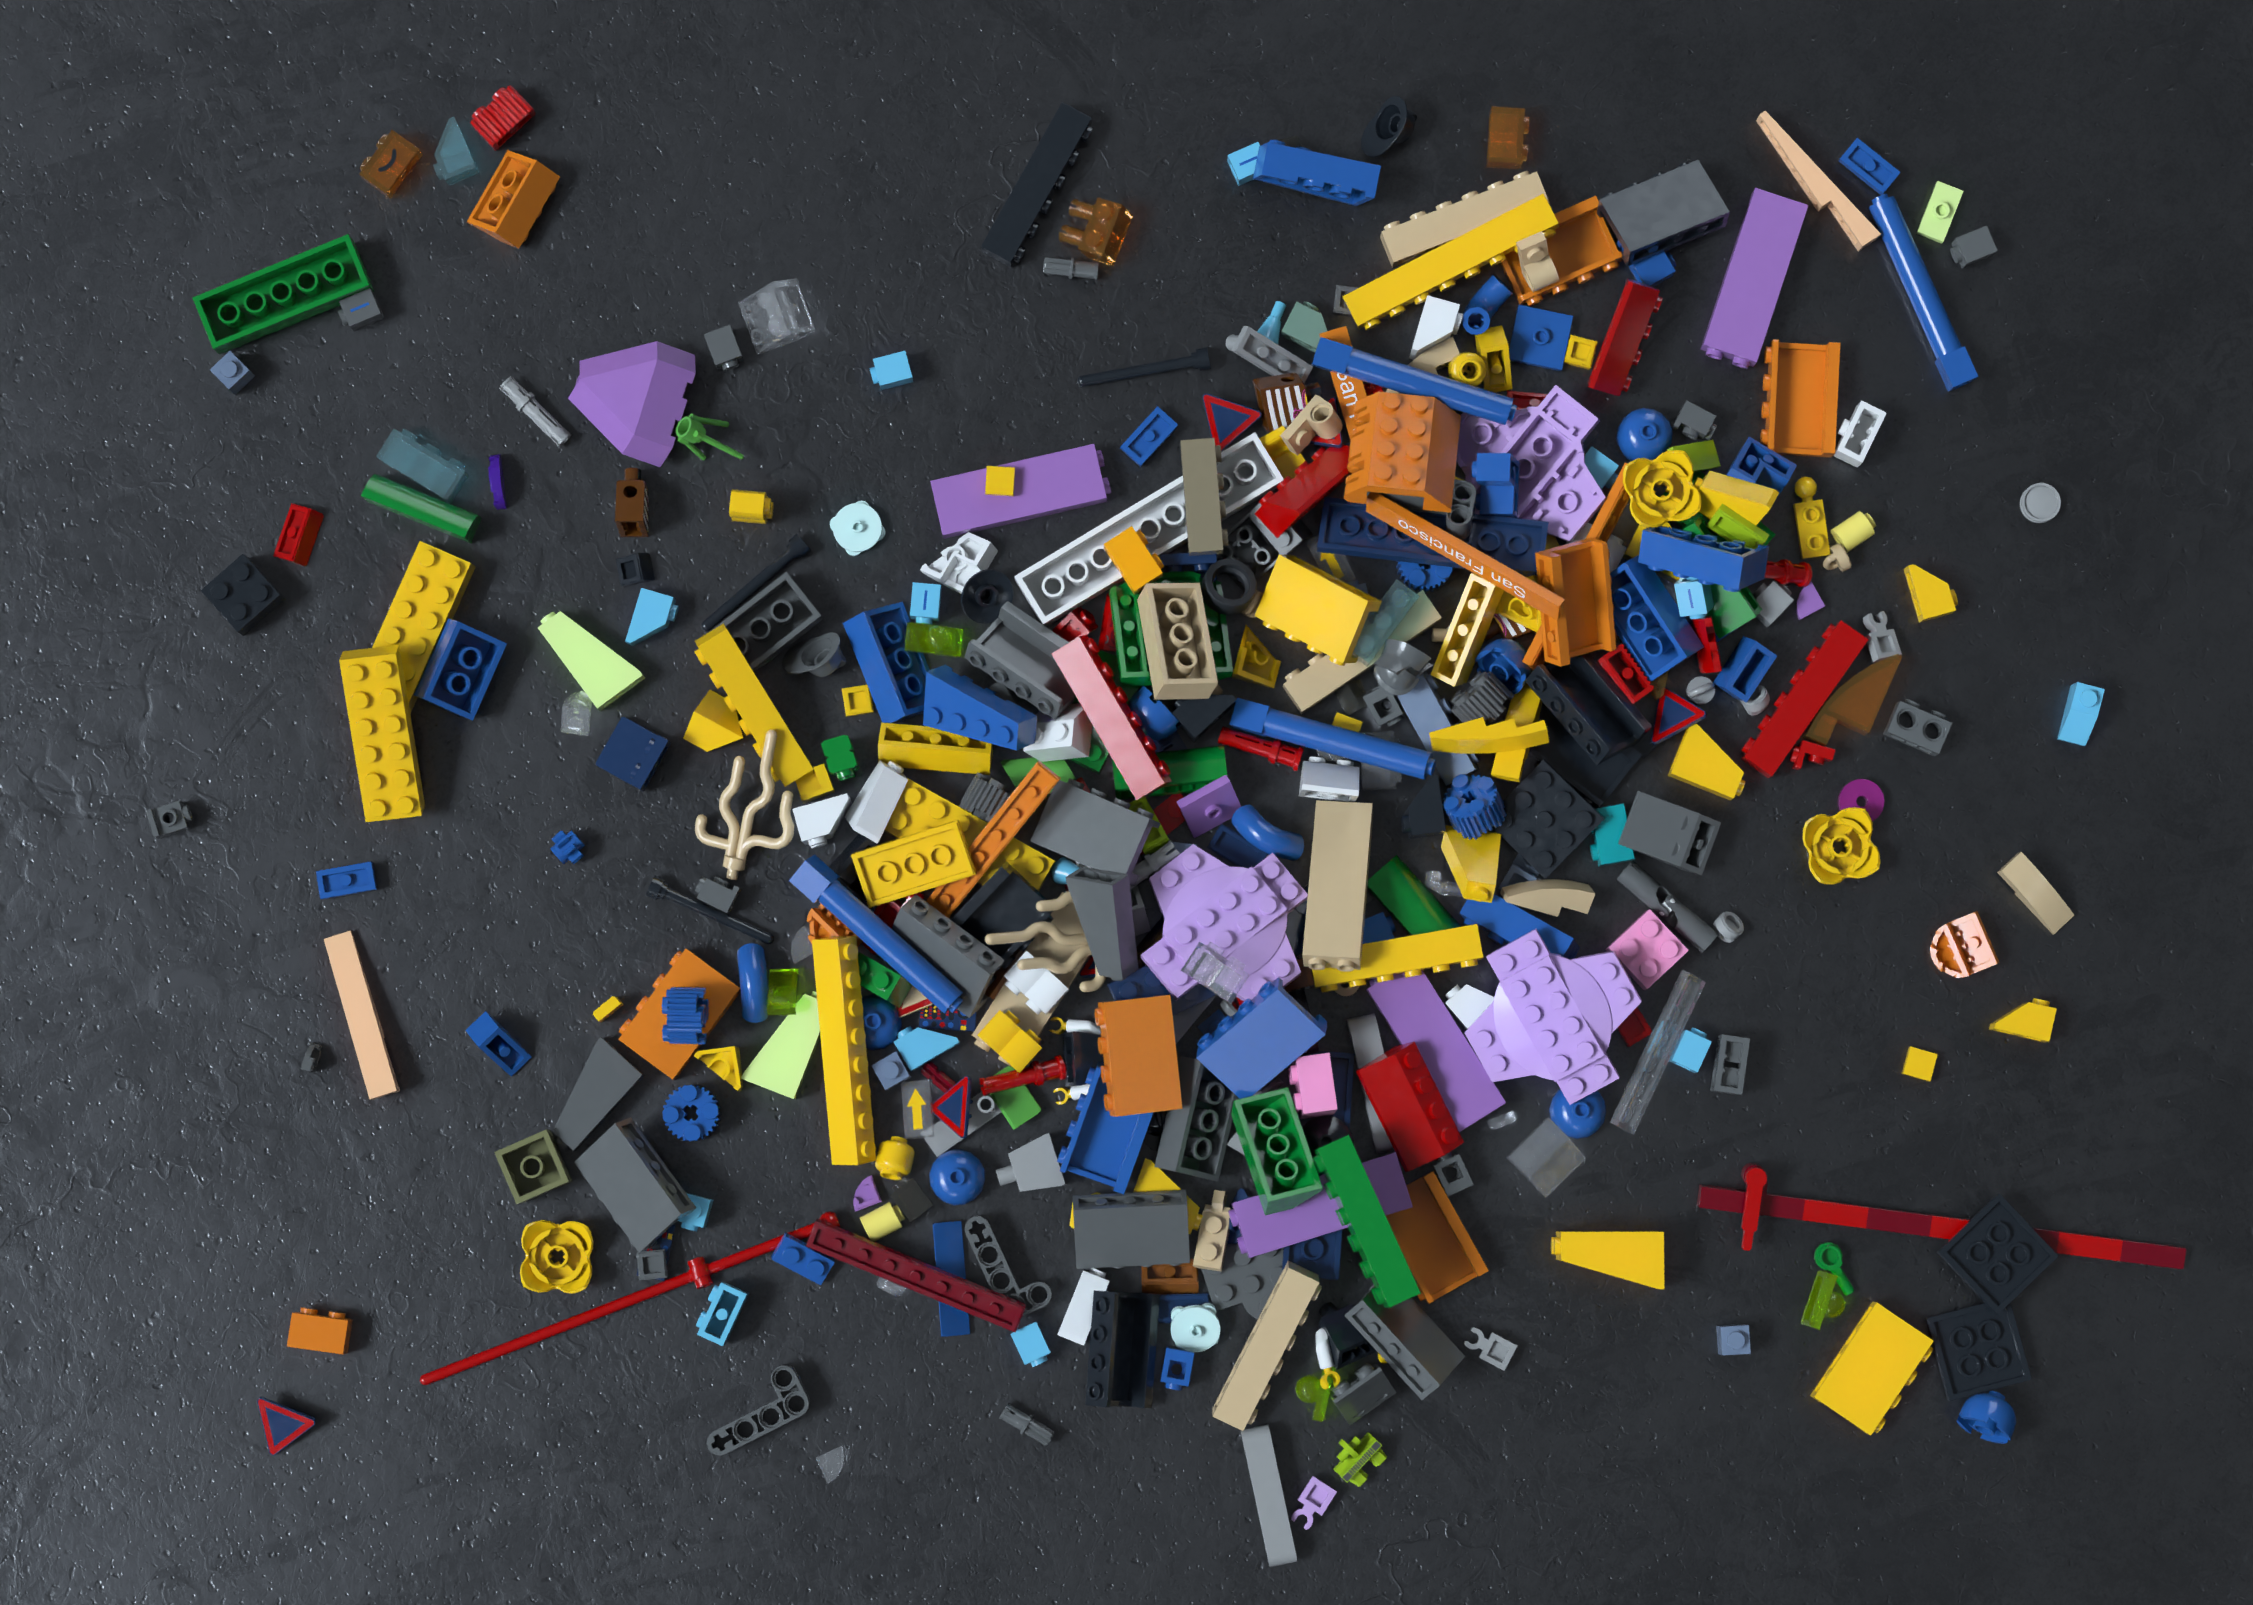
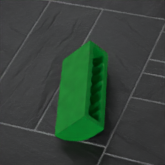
(421, 508)
(1729, 608)
(1188, 768)
(1409, 899)

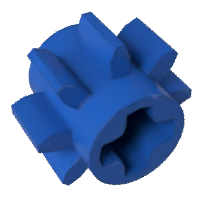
(567, 847)

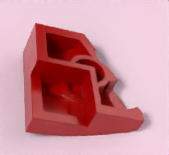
(1709, 656)

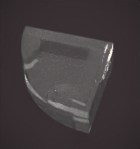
(801, 946)
(1501, 1120)
(831, 1463)

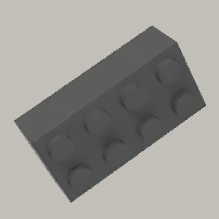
(771, 621)
(1198, 1134)

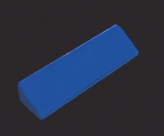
(950, 1258)

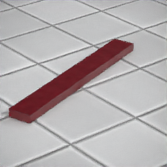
(916, 1275)

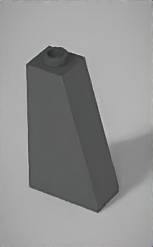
(1106, 919)
(598, 1091)

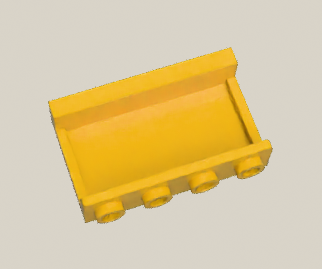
(1315, 608)
(1873, 1368)

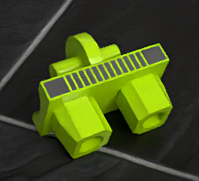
(1356, 1455)

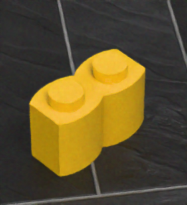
(750, 506)
(1010, 1040)

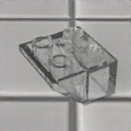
(776, 315)
(1546, 1157)

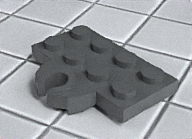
(1244, 1280)

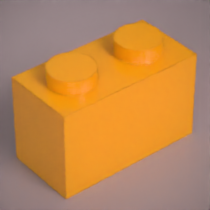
(1133, 559)

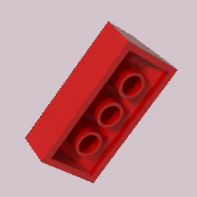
(1623, 338)
(1305, 490)
(1409, 1106)

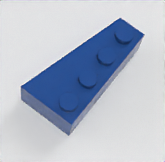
(1316, 173)
(1703, 557)
(973, 712)
(1508, 922)

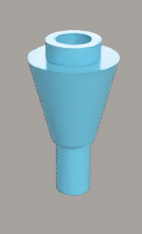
(1272, 324)
(1062, 869)

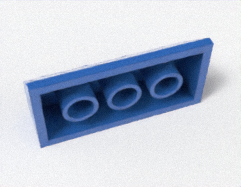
(1650, 620)
(892, 674)

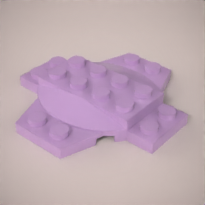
(1551, 455)
(1230, 907)
(1553, 1016)

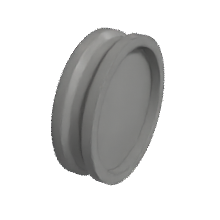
(2040, 503)

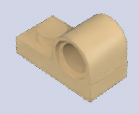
(1535, 262)
(1315, 419)

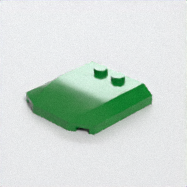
(1129, 634)

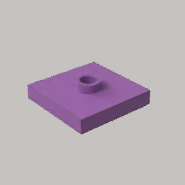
(1209, 806)

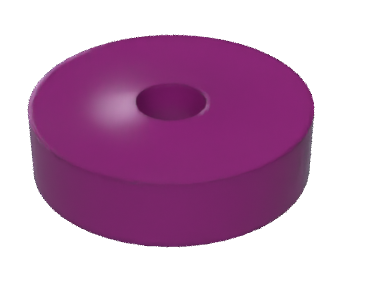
(1866, 789)

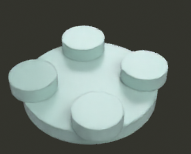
(857, 528)
(1195, 1327)

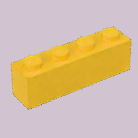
(1467, 631)
(933, 749)

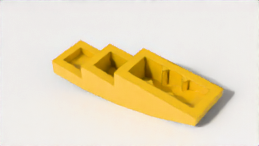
(1525, 709)
(1476, 737)

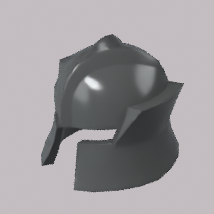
(1400, 667)

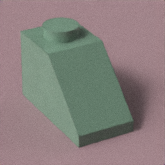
(1304, 326)

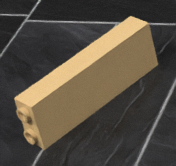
(1338, 885)
(1042, 946)

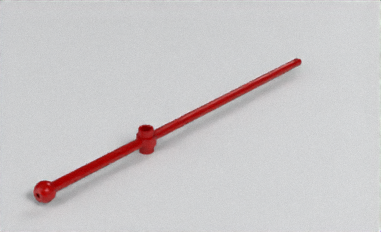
(698, 1273)

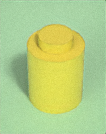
(1854, 530)
(882, 1221)

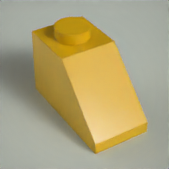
(1495, 352)
(1929, 594)
(2028, 1021)

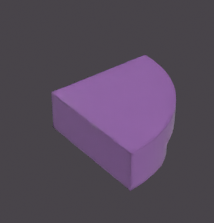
(1808, 601)
(866, 1194)

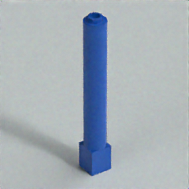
(1952, 359)
(1412, 381)
(1331, 739)
(822, 885)

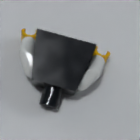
(1080, 1054)
(1339, 1343)

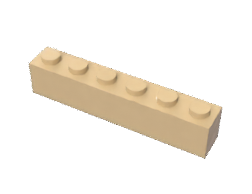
(1449, 221)
(1325, 677)
(1266, 1346)

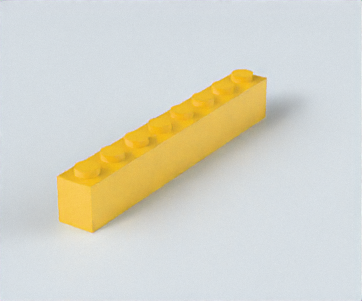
(1449, 262)
(844, 1050)

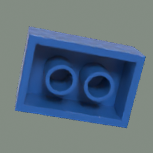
(460, 669)

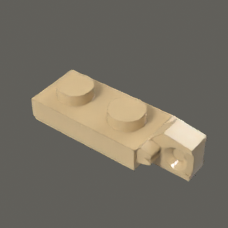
(1213, 1234)

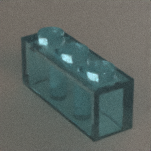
(423, 464)
(1383, 623)

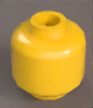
(1476, 371)
(894, 1158)

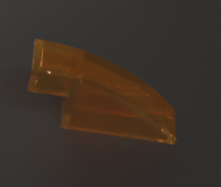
(1854, 702)

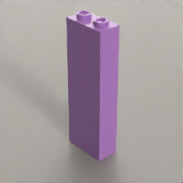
(1754, 278)
(1041, 488)
(1420, 1017)
(1316, 1214)

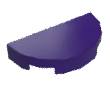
(497, 481)

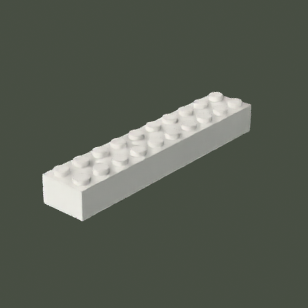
(1085, 569)

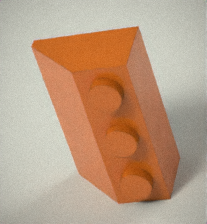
(513, 199)

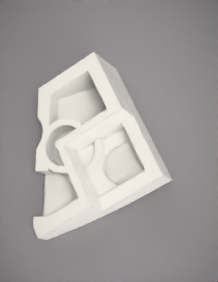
(961, 561)

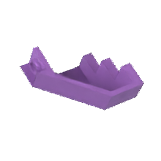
(636, 397)

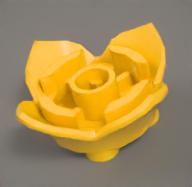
(1668, 469)
(1855, 830)
(540, 1272)

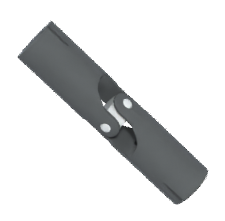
(1682, 918)

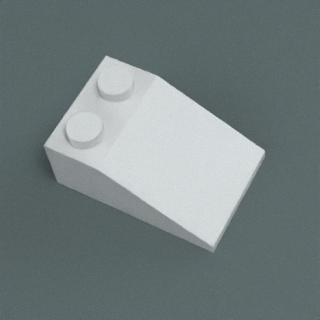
(1329, 780)

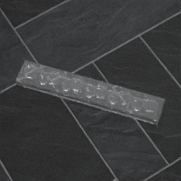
(1657, 1052)

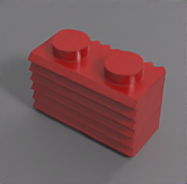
(502, 117)
(1626, 673)

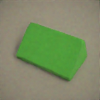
(1016, 1103)

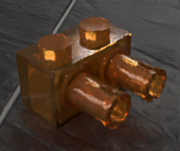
(1104, 230)

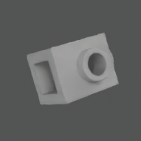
(1772, 600)

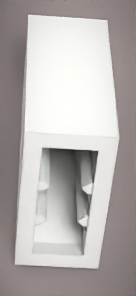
(877, 800)
(1467, 1004)
(1079, 1313)

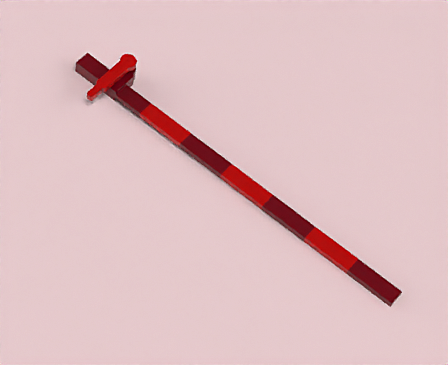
(1756, 1202)

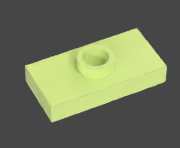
(1939, 212)

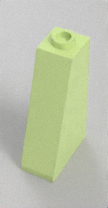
(593, 664)
(788, 1052)

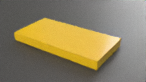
(913, 863)

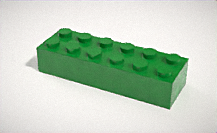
(282, 294)
(1366, 1222)

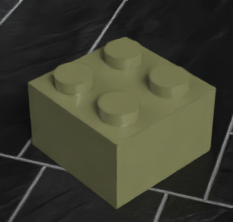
(533, 1166)

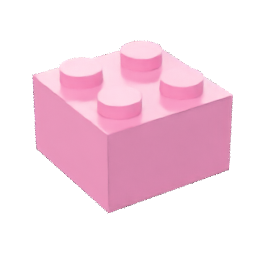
(1647, 949)
(1313, 1086)

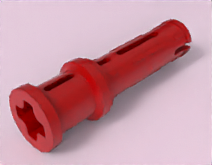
(1787, 572)
(1274, 751)
(1035, 1073)

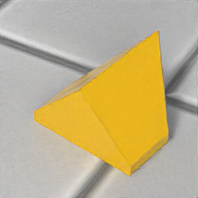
(1519, 611)
(1255, 662)
(713, 724)
(725, 1063)

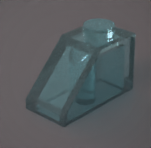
(454, 155)

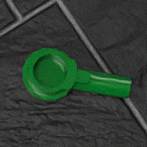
(1829, 1257)

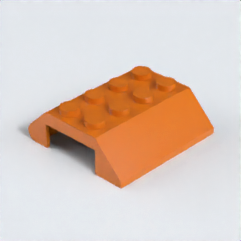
(1403, 449)

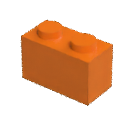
(319, 1332)

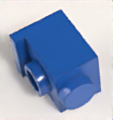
(1181, 1357)

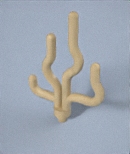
(740, 840)
(1058, 936)

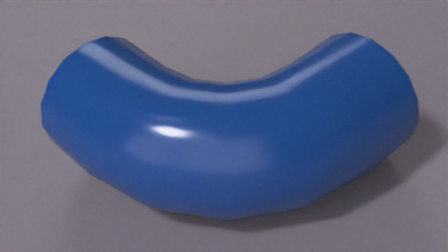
(1484, 305)
(1267, 836)
(753, 982)

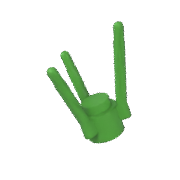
(692, 431)

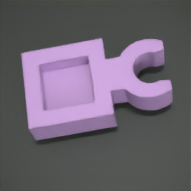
(1315, 1498)

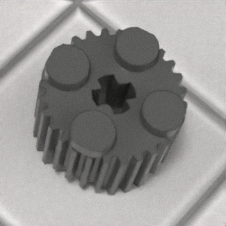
(1481, 699)
(984, 797)

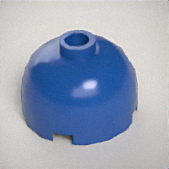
(1644, 434)
(1504, 660)
(1155, 717)
(880, 1022)
(1580, 1118)
(957, 1177)
(1989, 1416)

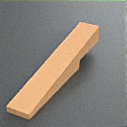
(1818, 186)
(361, 1016)

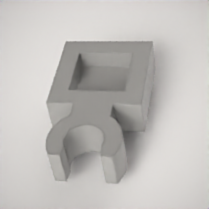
(1881, 642)
(1494, 1349)

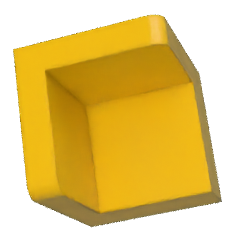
(815, 784)

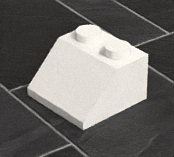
(1436, 324)
(1062, 738)
(821, 819)

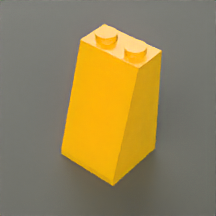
(1621, 1254)

